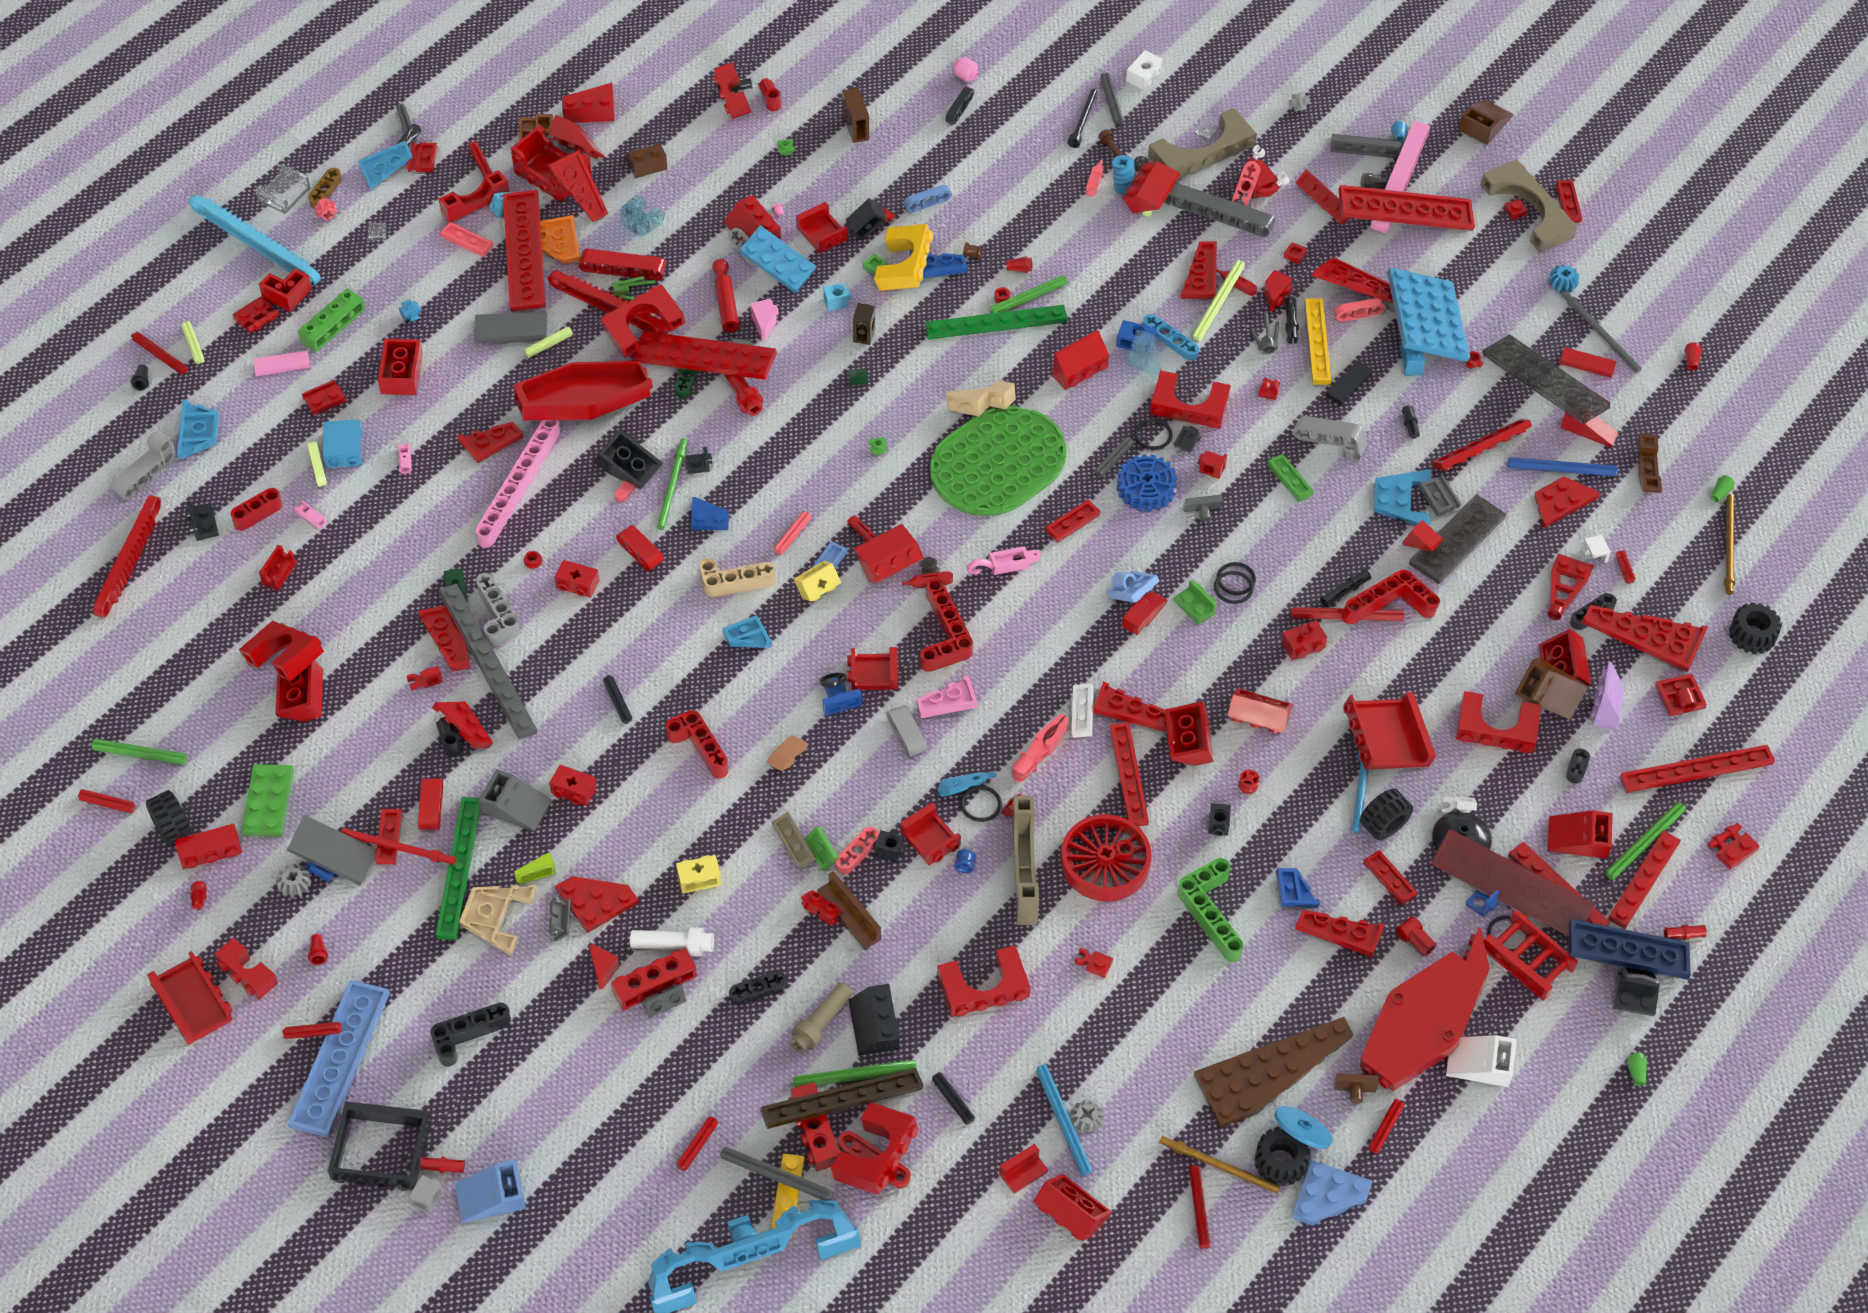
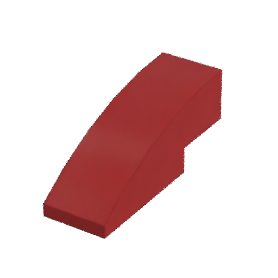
(1143, 612)

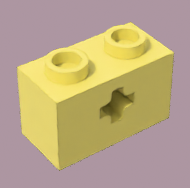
(817, 581)
(698, 874)

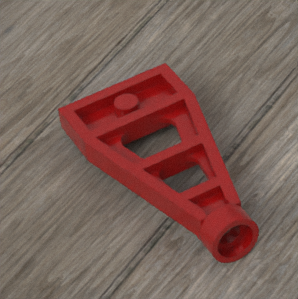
(1571, 568)

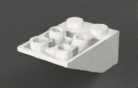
(1483, 1060)

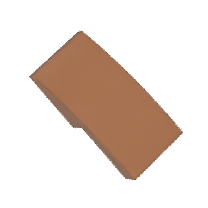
(786, 752)

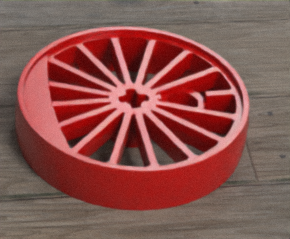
(1105, 858)

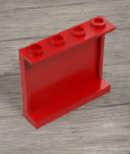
(1389, 733)

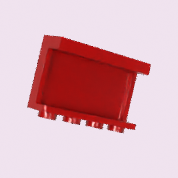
(191, 999)

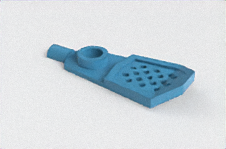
(961, 783)

